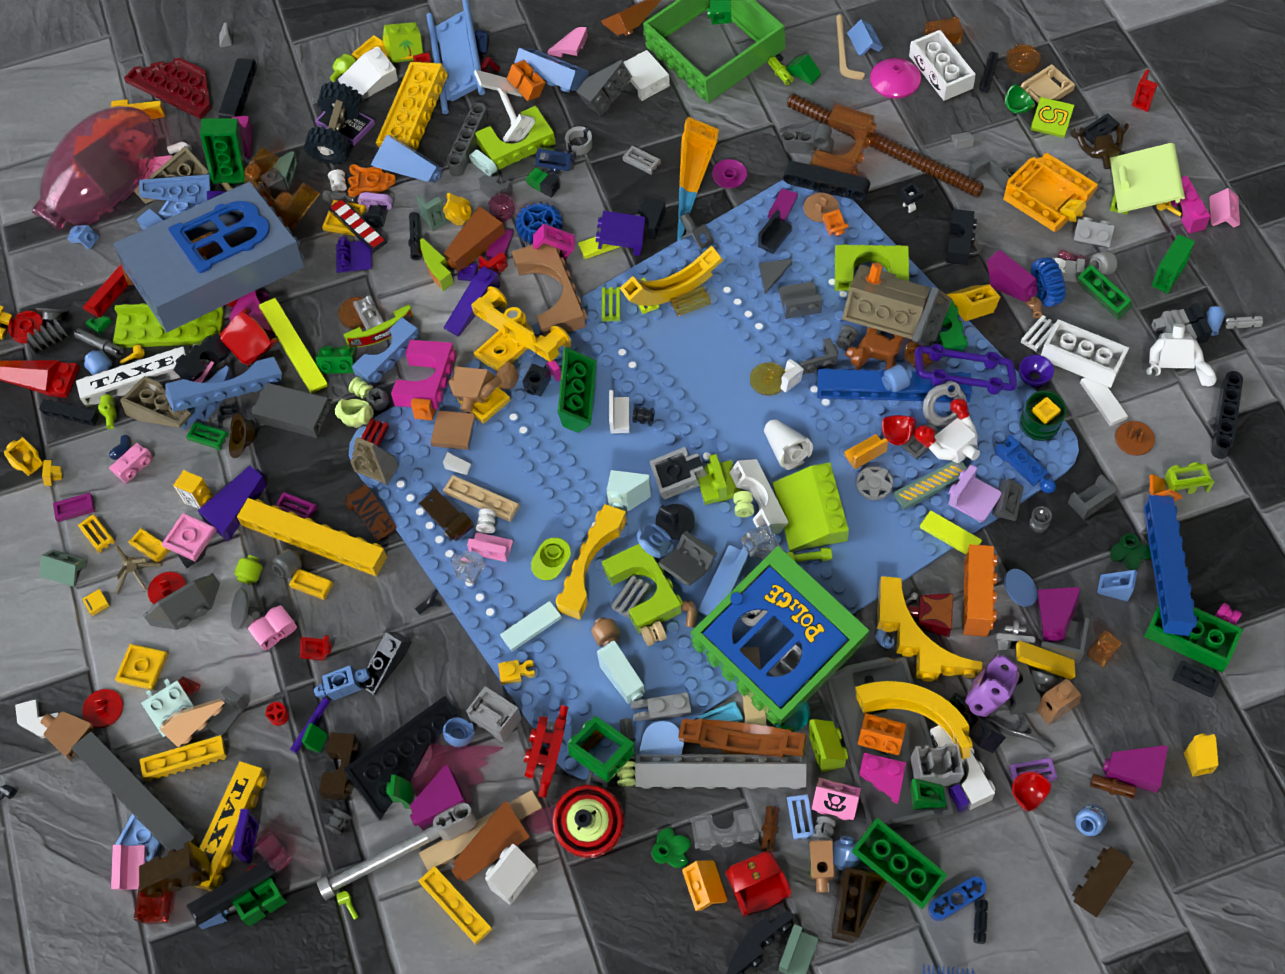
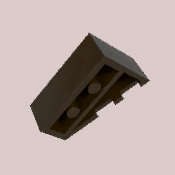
(172, 873)
(1102, 881)
(855, 900)

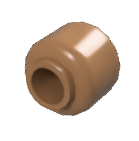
(605, 631)

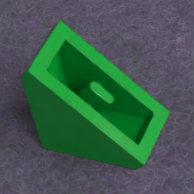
(804, 69)
(927, 795)

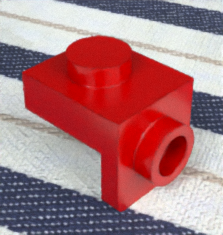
(496, 264)
(315, 648)

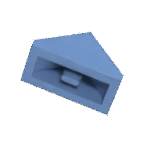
(1118, 584)

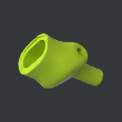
(341, 65)
(108, 410)

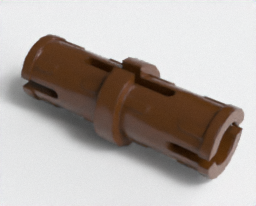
(1113, 786)
(770, 828)

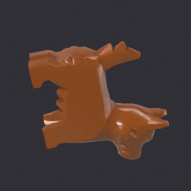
(876, 347)

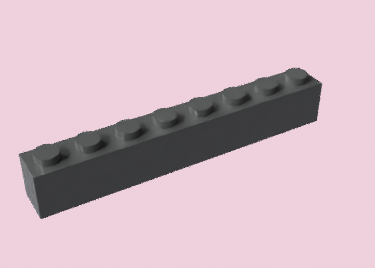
(133, 793)

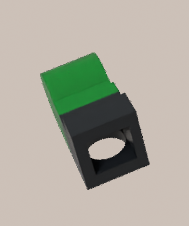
(543, 182)

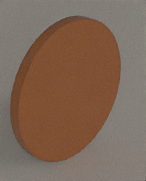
(1134, 438)

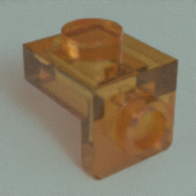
(909, 355)

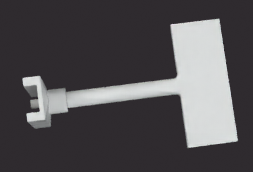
(519, 125)

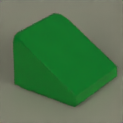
(314, 738)

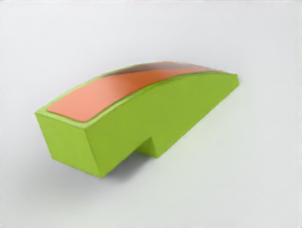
(436, 266)

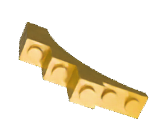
(911, 641)

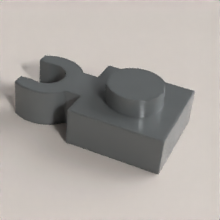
(1092, 175)

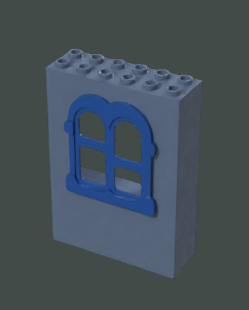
(184, 285)

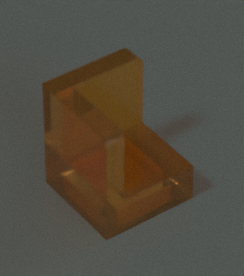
(1104, 649)

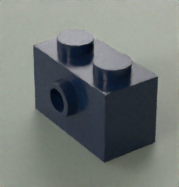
(555, 159)

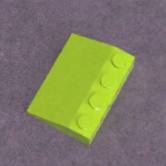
(811, 508)

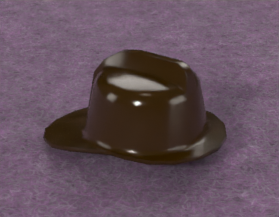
(241, 434)

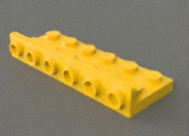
(414, 103)

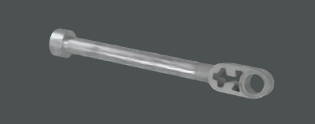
(445, 825)

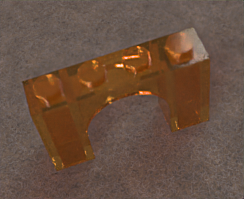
(860, 126)

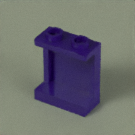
(620, 230)

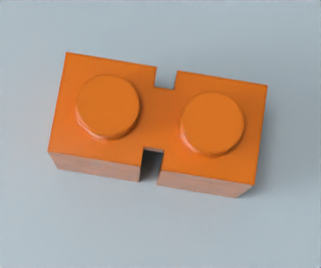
(520, 77)

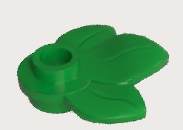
(673, 846)

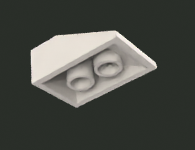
(370, 73)

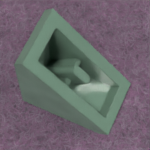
(286, 167)

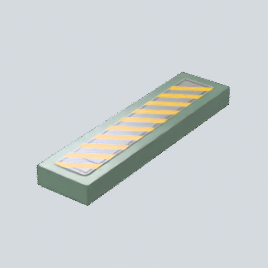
(929, 485)

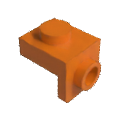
(834, 223)
(422, 409)

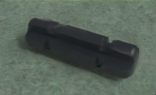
(980, 921)

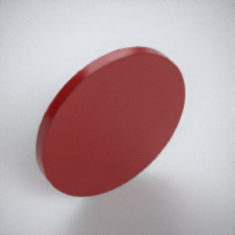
(164, 585)
(102, 708)

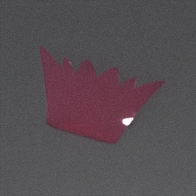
(460, 760)

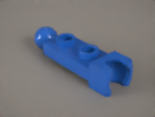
(1025, 464)

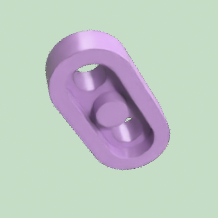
(375, 199)

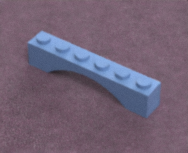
(189, 394)

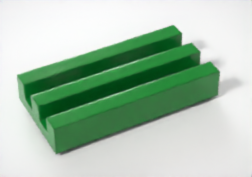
(218, 441)

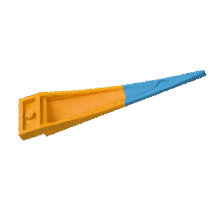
(696, 150)

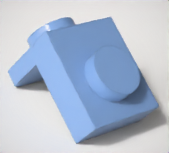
(84, 235)

